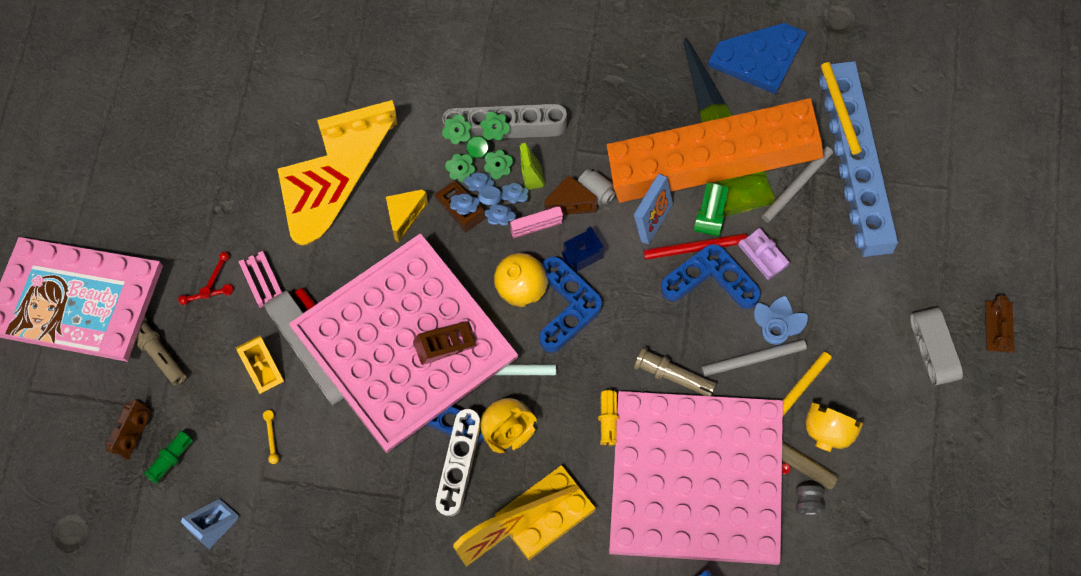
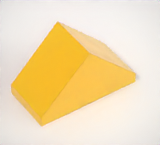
(405, 210)
(259, 364)

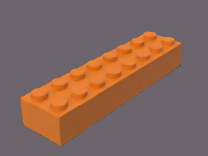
(716, 149)

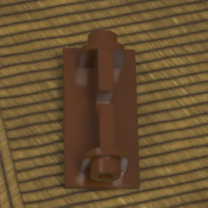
(999, 325)
(132, 424)

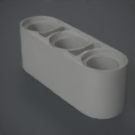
(936, 346)

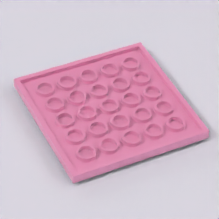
(367, 347)
(697, 478)

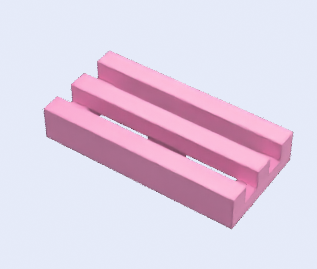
(536, 222)
(253, 262)

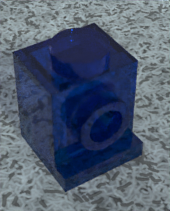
(582, 258)

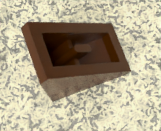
(572, 198)

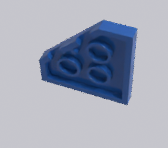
(759, 56)

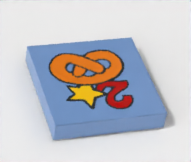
(653, 209)

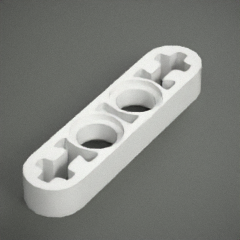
(455, 462)

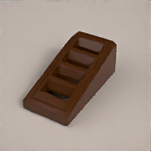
(470, 220)
(427, 346)

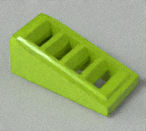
(531, 168)

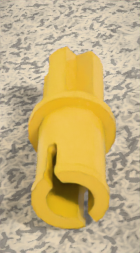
(608, 418)

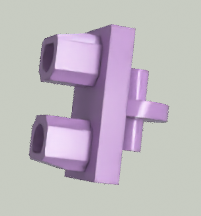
(764, 253)

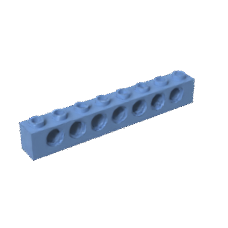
(870, 241)

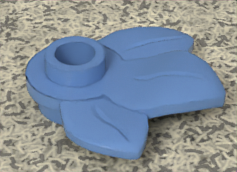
(779, 318)

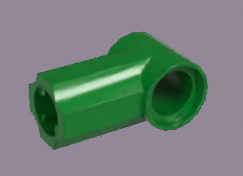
(711, 215)

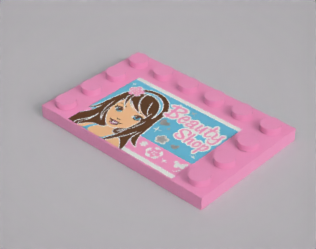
(75, 298)

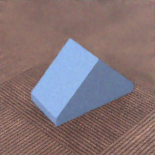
(210, 522)

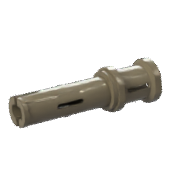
(151, 343)
(663, 368)

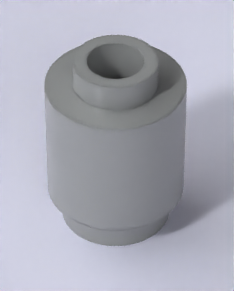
(598, 185)

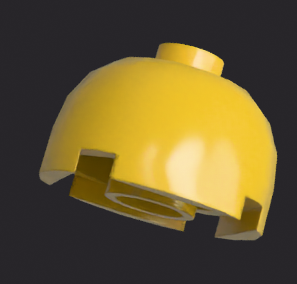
(520, 279)
(507, 424)
(831, 428)

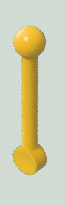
(269, 417)

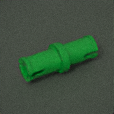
(168, 457)

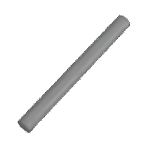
(795, 186)
(753, 358)

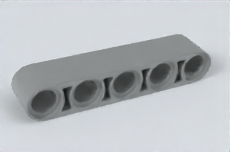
(516, 116)
(283, 311)

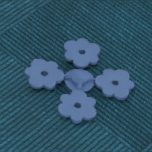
(490, 196)

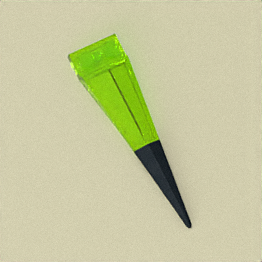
(744, 191)

